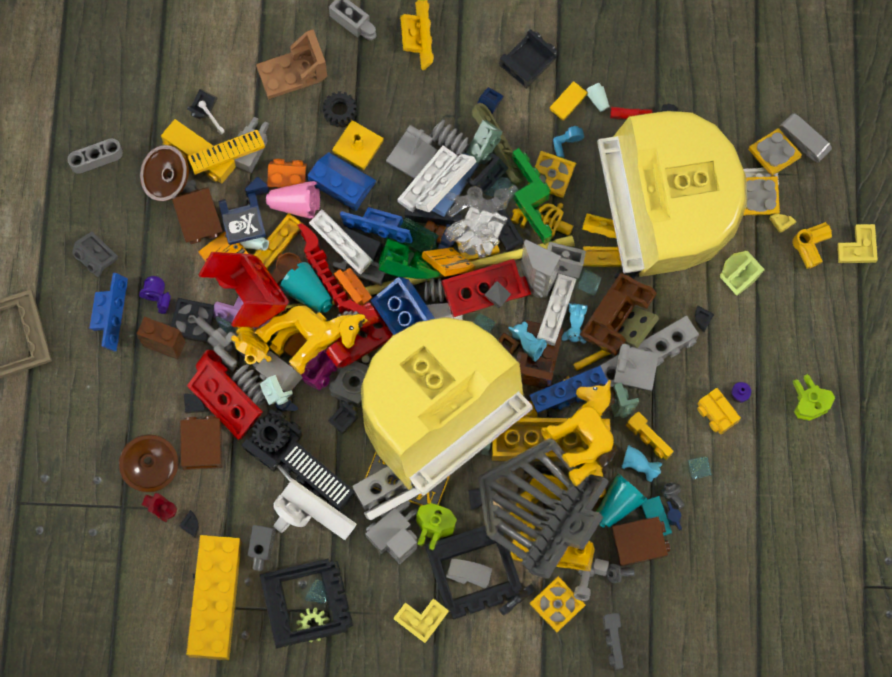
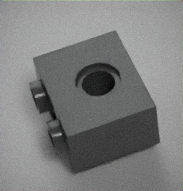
(341, 386)

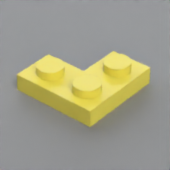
(863, 250)
(422, 624)

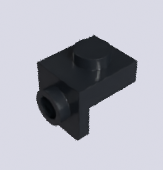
(208, 98)
(344, 417)

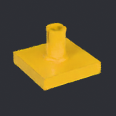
(357, 145)

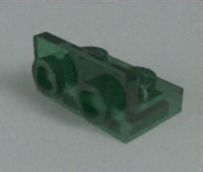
(422, 237)

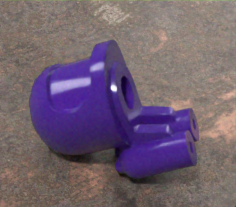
(154, 291)

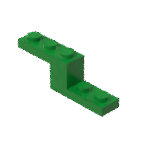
(532, 196)

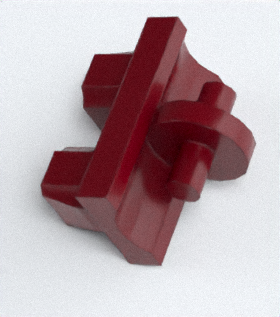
(159, 507)

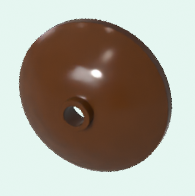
(157, 172)
(150, 475)

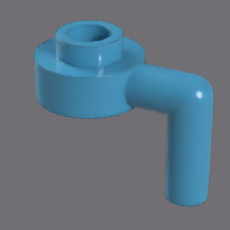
(572, 135)

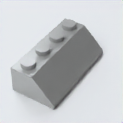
(540, 268)

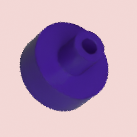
(741, 392)

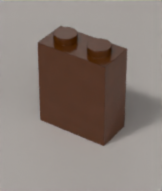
(197, 215)
(161, 337)
(201, 443)
(640, 541)

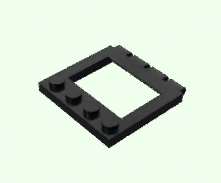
(474, 601)
(278, 610)

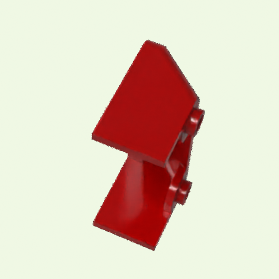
(251, 281)

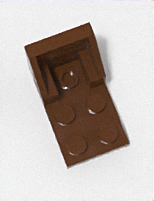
(538, 372)

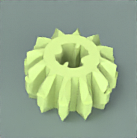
(306, 619)

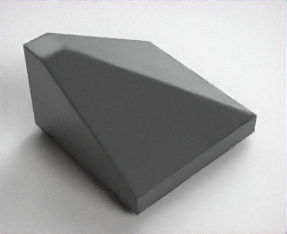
(497, 294)

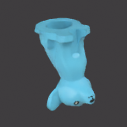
(576, 319)
(529, 343)
(637, 461)

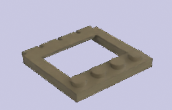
(33, 331)

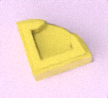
(782, 222)

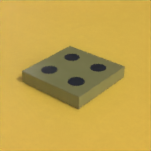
(637, 326)

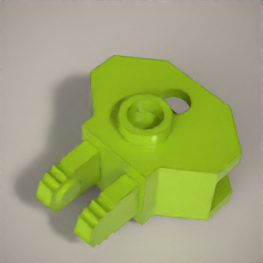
(812, 398)
(434, 524)

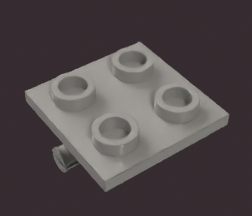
(412, 152)
(636, 367)

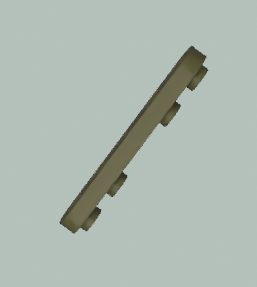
(503, 149)

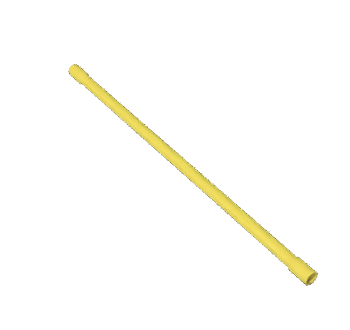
(479, 263)

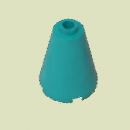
(307, 288)
(619, 501)

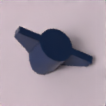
(445, 243)
(288, 406)
(674, 516)

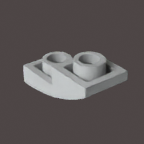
(469, 571)

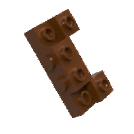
(614, 310)

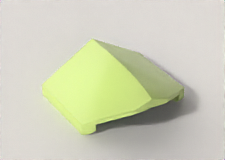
(741, 271)

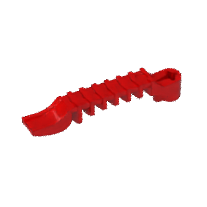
(318, 262)

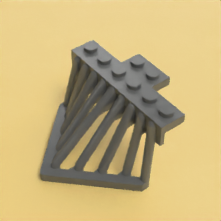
(568, 525)

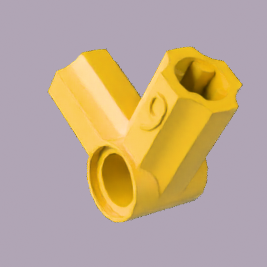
(813, 236)

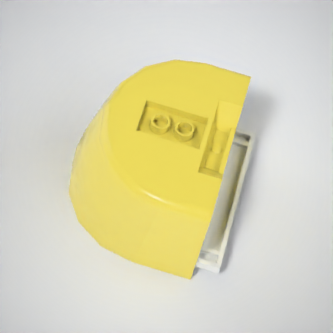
(672, 191)
(439, 398)

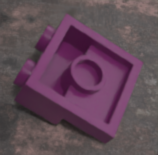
(318, 371)

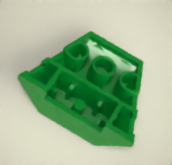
(403, 262)

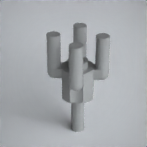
(221, 342)

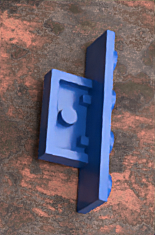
(378, 222)
(108, 311)
(564, 392)

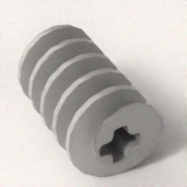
(449, 139)
(435, 290)
(248, 385)

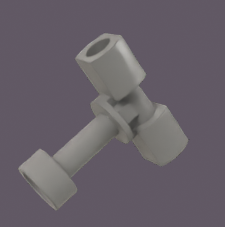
(598, 567)

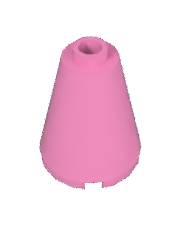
(296, 199)

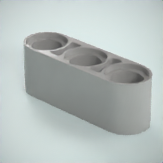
(805, 137)
(101, 148)

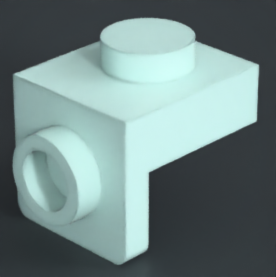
(273, 391)

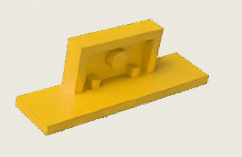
(417, 33)

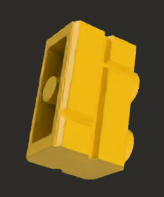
(718, 411)

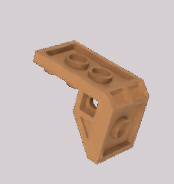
(294, 70)

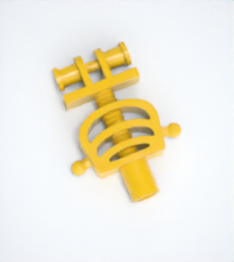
(558, 225)
(251, 345)

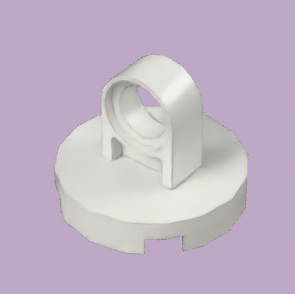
(289, 515)

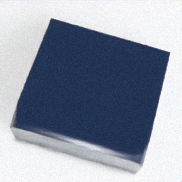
(490, 99)
(257, 186)

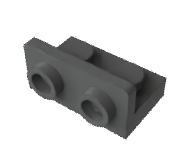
(93, 253)

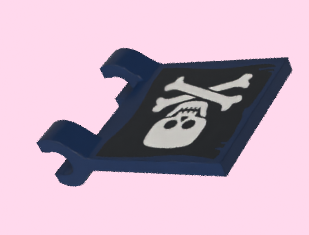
(242, 222)

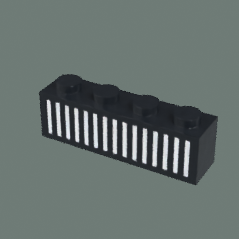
(316, 476)

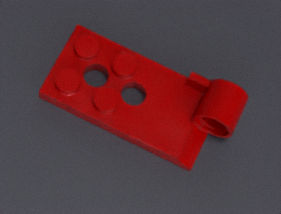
(505, 273)
(343, 356)
(211, 383)

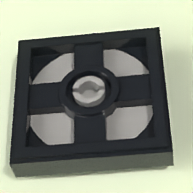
(185, 315)

